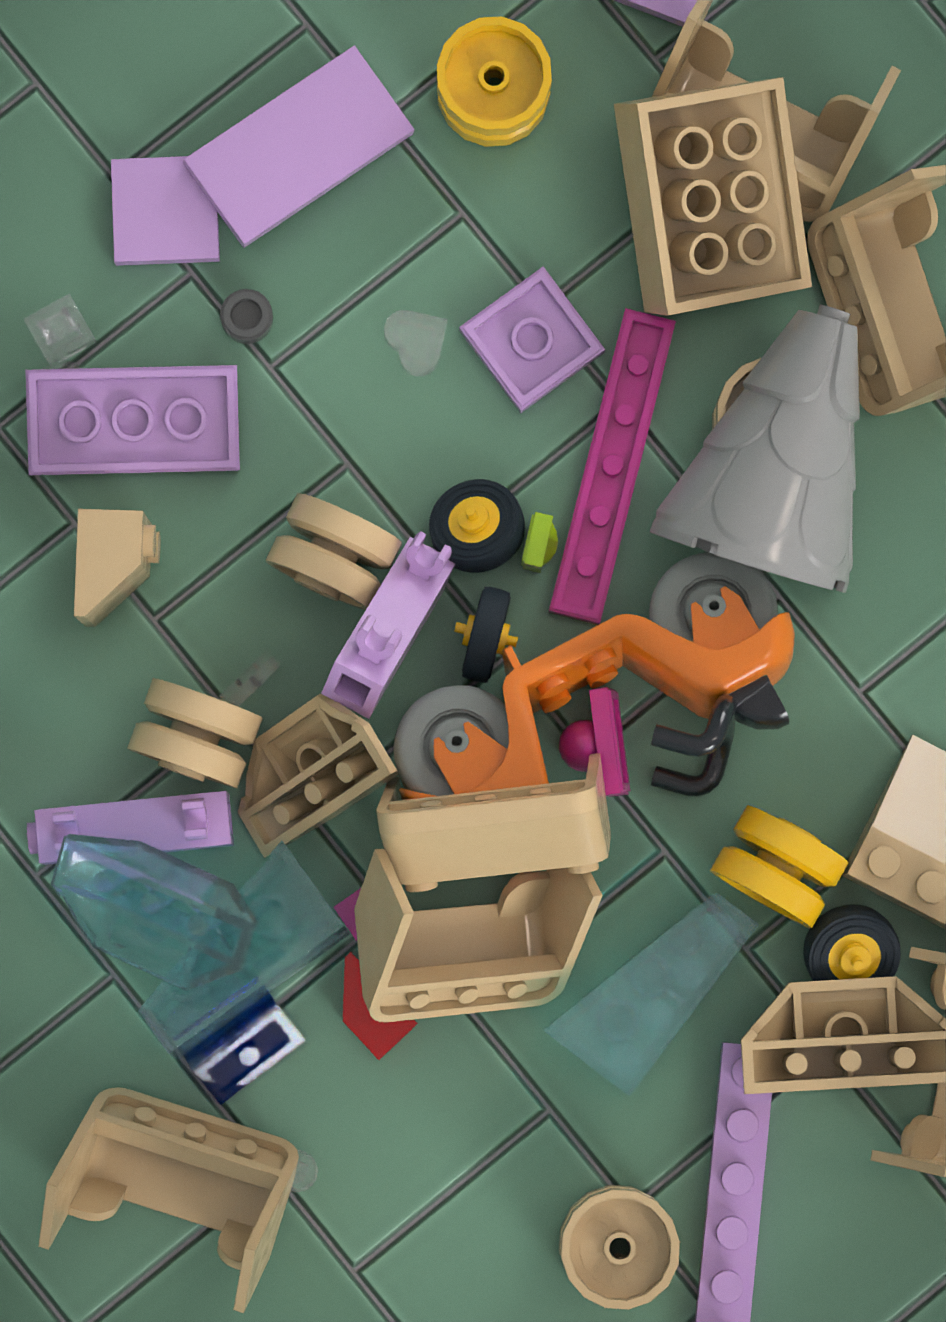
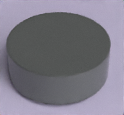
(246, 316)

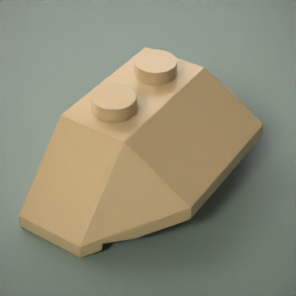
(310, 772)
(844, 1038)

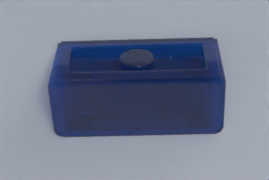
(244, 1048)

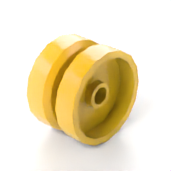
(493, 50)
(782, 859)

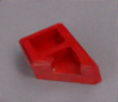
(375, 1035)

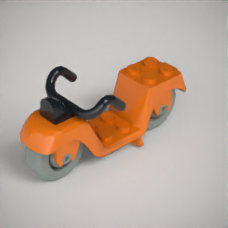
(706, 645)

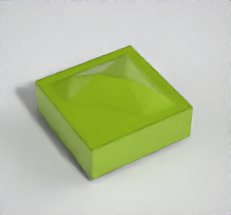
(540, 542)

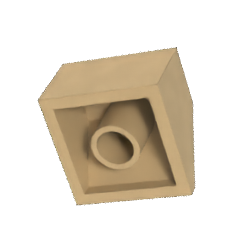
(111, 560)

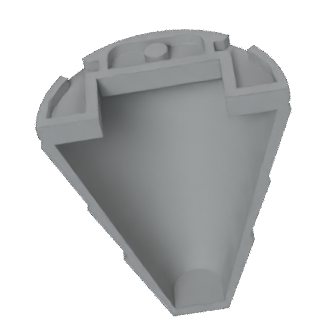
(781, 461)

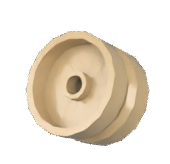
(331, 557)
(196, 729)
(619, 1279)

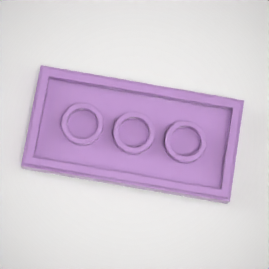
(298, 146)
(132, 420)

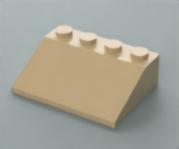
(713, 196)
(905, 837)

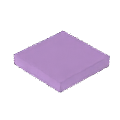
(161, 214)
(531, 339)

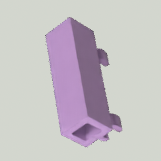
(389, 626)
(161, 822)

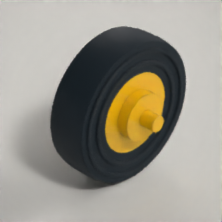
(479, 524)
(486, 634)
(851, 945)

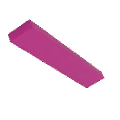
(612, 466)

